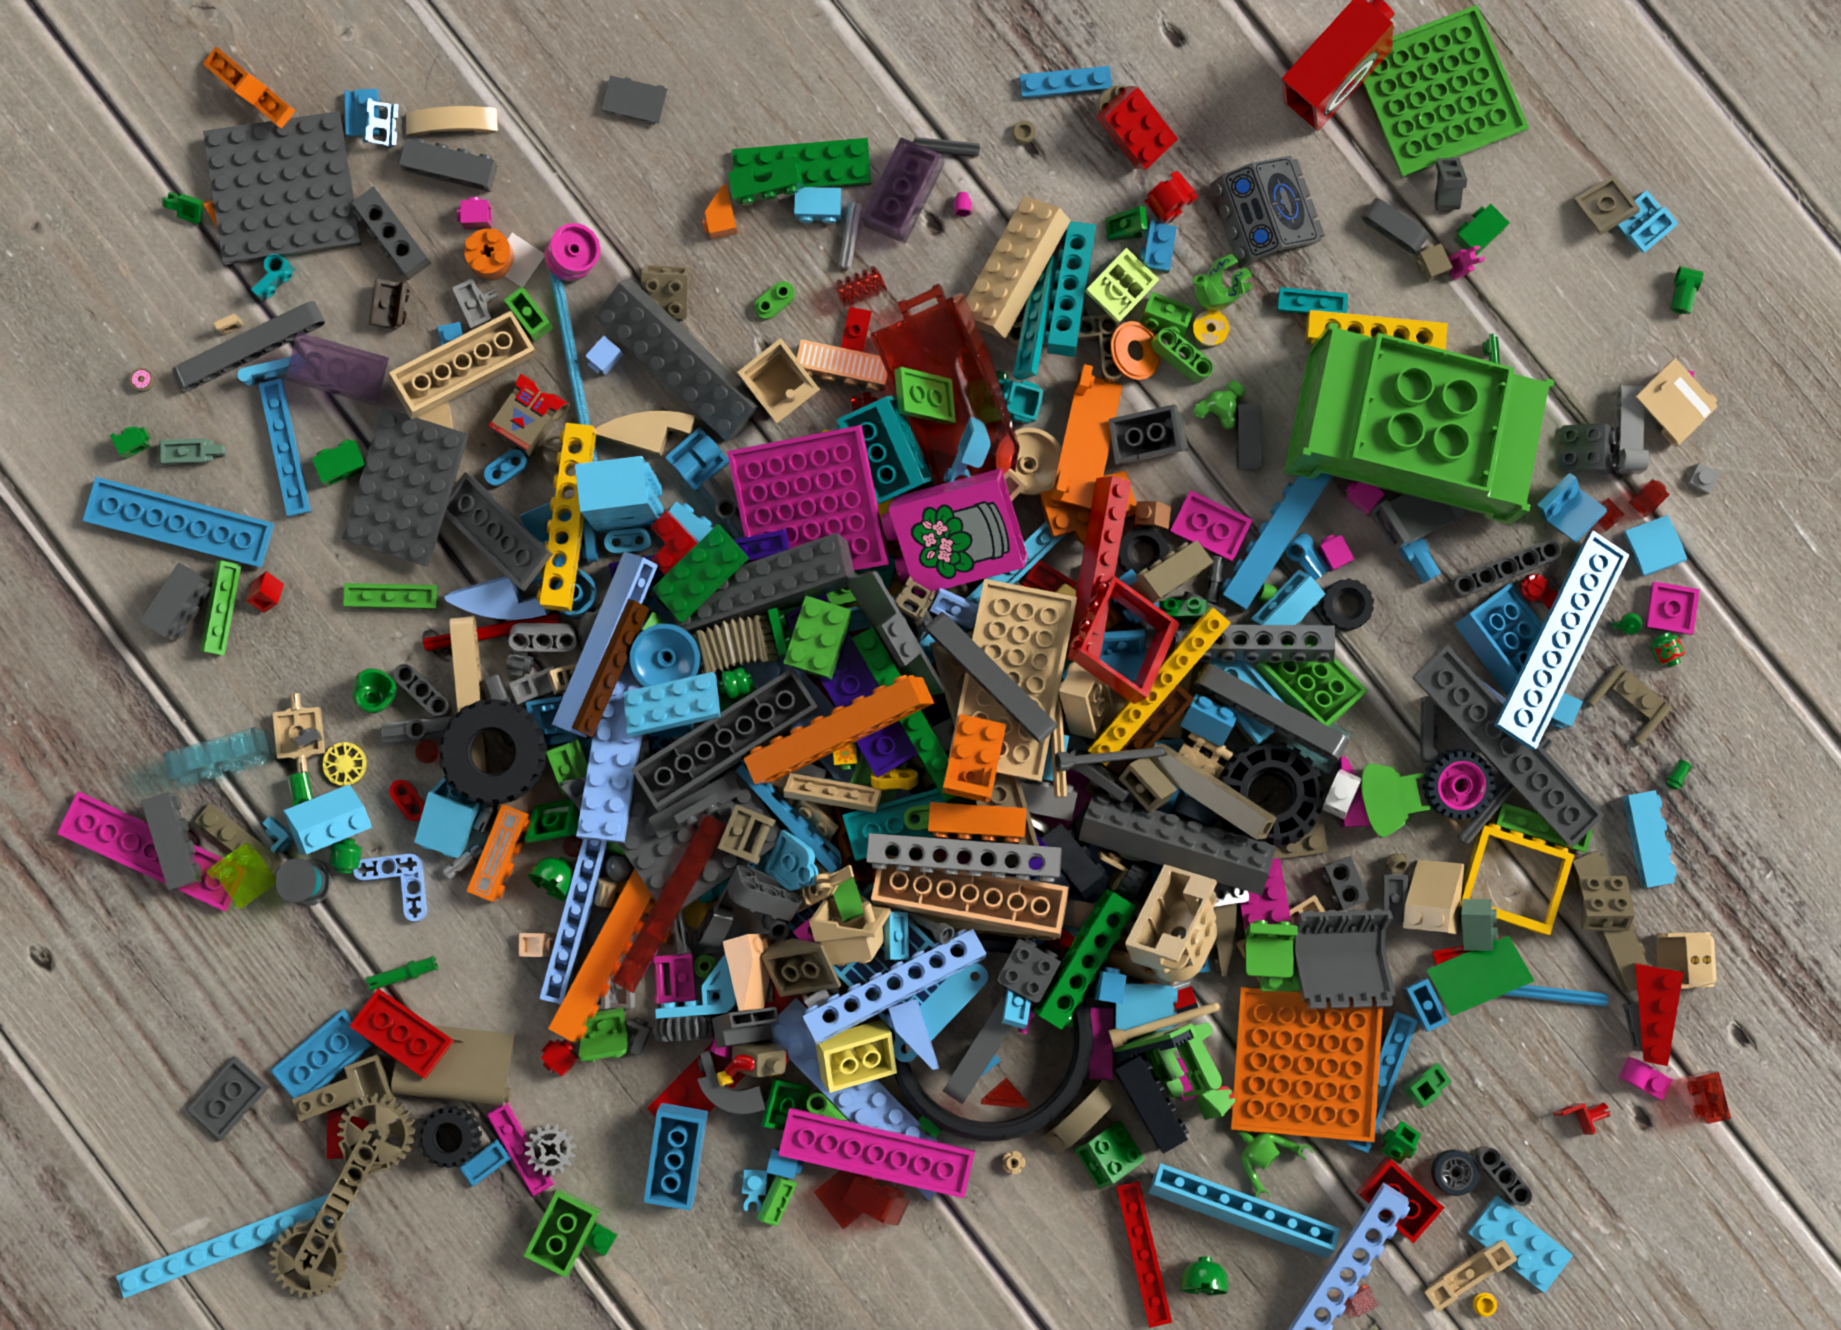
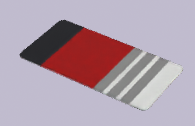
(1185, 996)

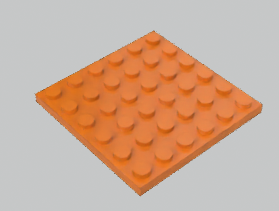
(1306, 1067)

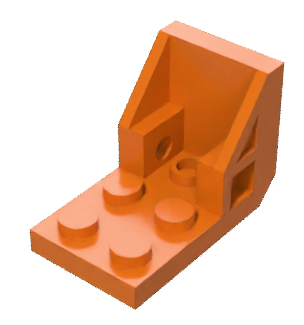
(974, 758)

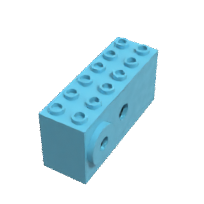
(619, 494)

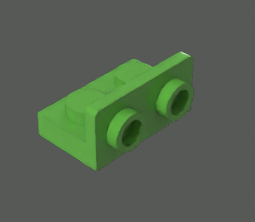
(1166, 313)

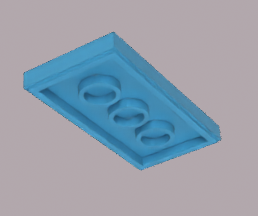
(321, 1056)

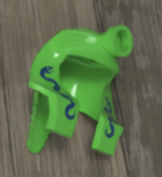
(1209, 287)

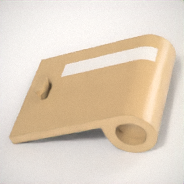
(1679, 404)

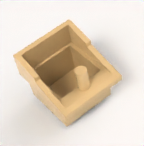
(778, 381)
(849, 941)

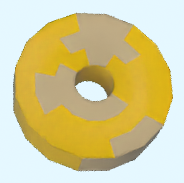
(1207, 338)

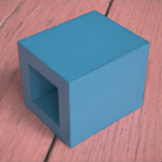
(782, 1165)

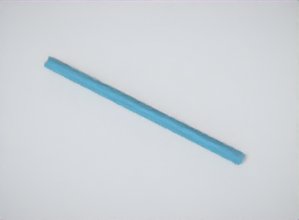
(570, 352)

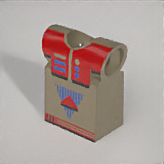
(527, 416)

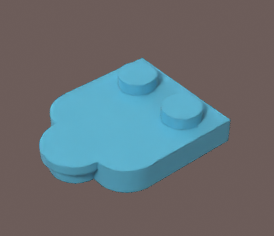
(792, 862)

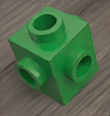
(1396, 1145)

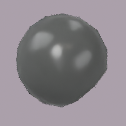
(619, 868)

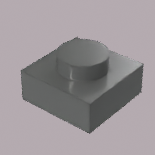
(308, 737)

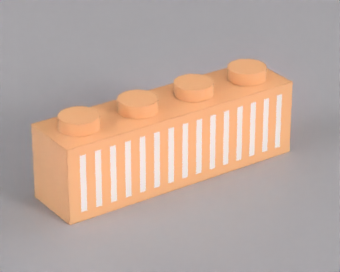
(842, 364)

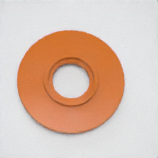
(1126, 365)

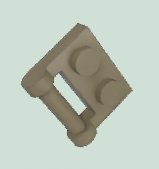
(739, 830)

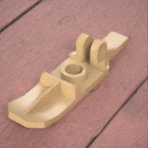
(826, 886)

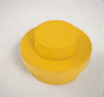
(1484, 1304)

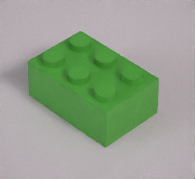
(818, 638)
(562, 1232)

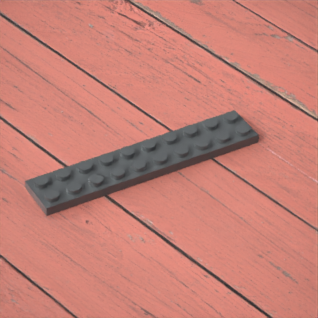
(1529, 771)

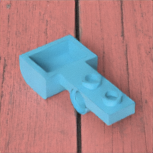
(971, 450)

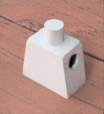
(1341, 793)

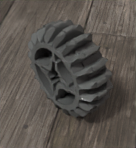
(683, 1028)

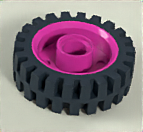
(1475, 789)

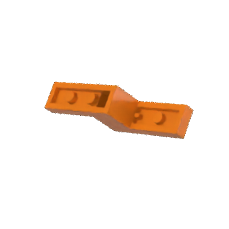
(249, 87)

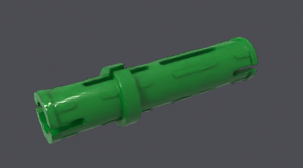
(411, 970)

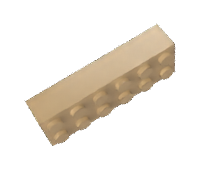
(1016, 265)
(461, 365)

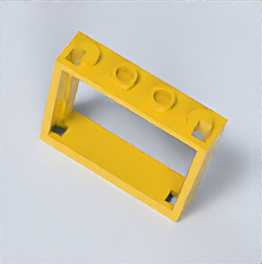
(1537, 845)

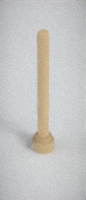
(1119, 1037)

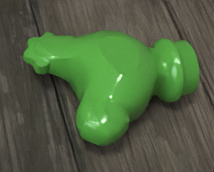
(1222, 404)

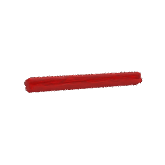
(488, 631)

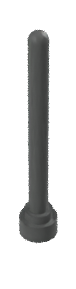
(1065, 761)
(941, 931)

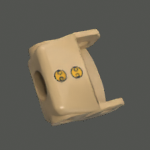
(1689, 954)

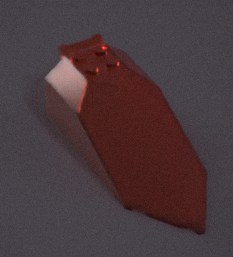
(950, 345)

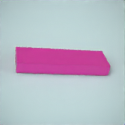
(1102, 1053)

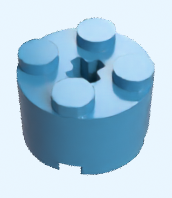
(587, 595)

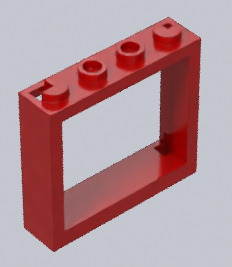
(1147, 611)

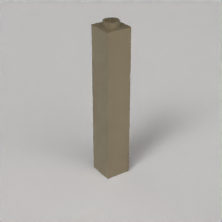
(1214, 793)

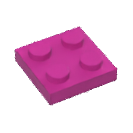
(1672, 608)

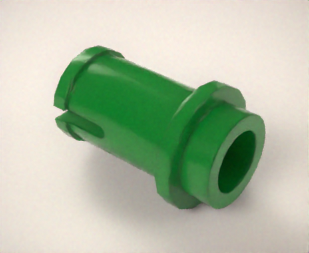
(1678, 775)

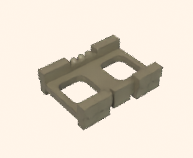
(922, 604)

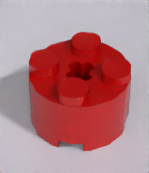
(1170, 197)

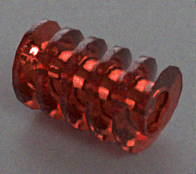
(860, 285)

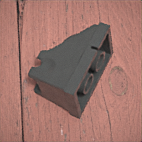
(1148, 434)

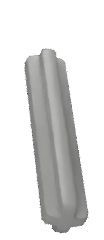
(850, 236)

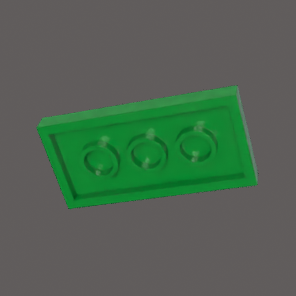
(700, 573)

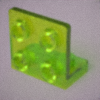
(243, 875)

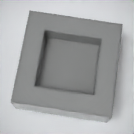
(1703, 478)

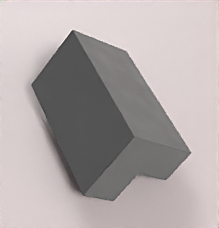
(744, 1027)

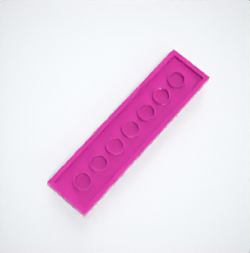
(131, 844)
(876, 1152)

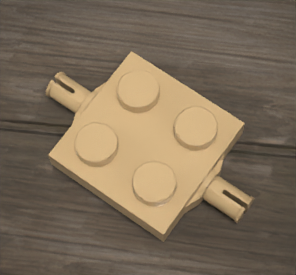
(287, 727)

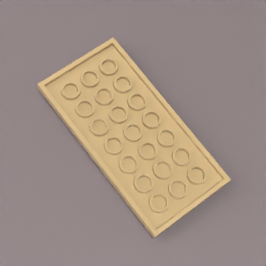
(1028, 639)

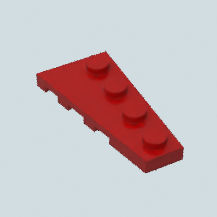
(1658, 1005)

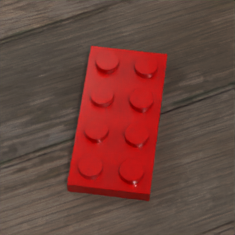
(401, 1033)

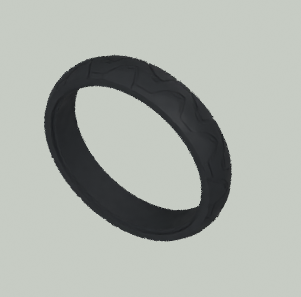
(1023, 1124)

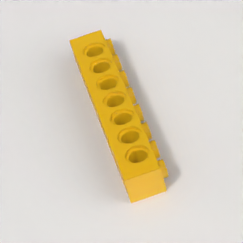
(563, 597)
(1172, 671)

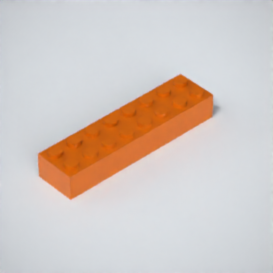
(839, 729)

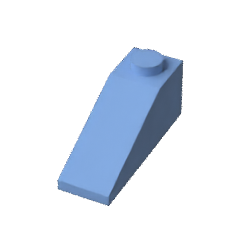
(910, 1025)

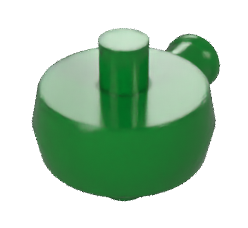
(1629, 623)

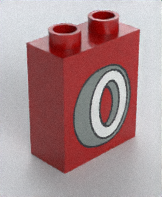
(1339, 61)

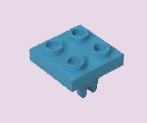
(545, 712)

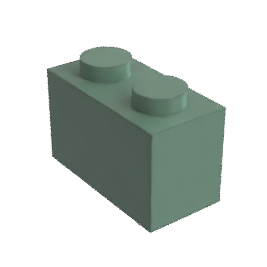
(1478, 924)

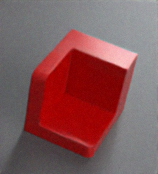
(265, 592)

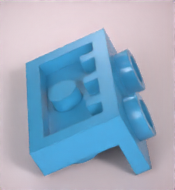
(1159, 246)

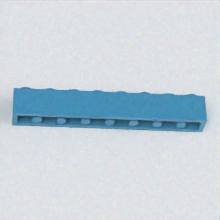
(1273, 540)

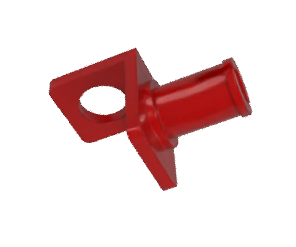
(1585, 1116)

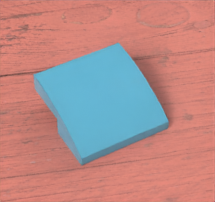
(1648, 225)
(1655, 545)

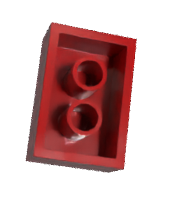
(1136, 127)
(1422, 1205)

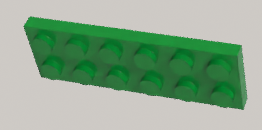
(821, 163)

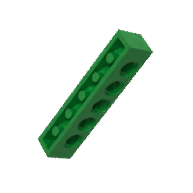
(1084, 945)

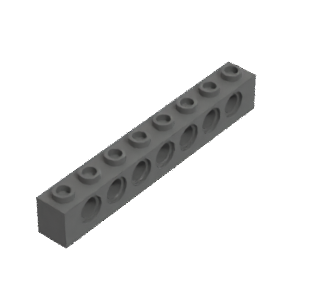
(1272, 635)

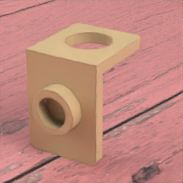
(1116, 860)

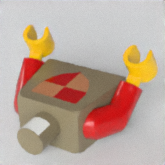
(755, 1059)

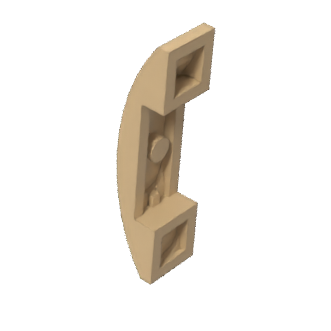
(451, 119)
(1469, 1273)

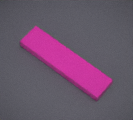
(514, 1141)

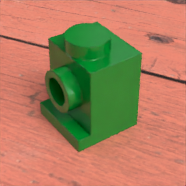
(131, 441)

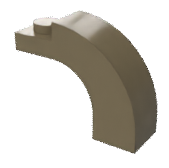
(1082, 1117)

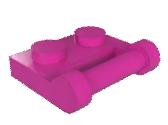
(681, 977)

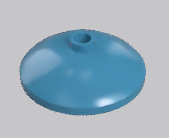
(648, 653)

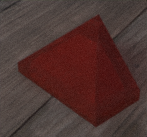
(1005, 1095)

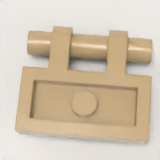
(1207, 763)

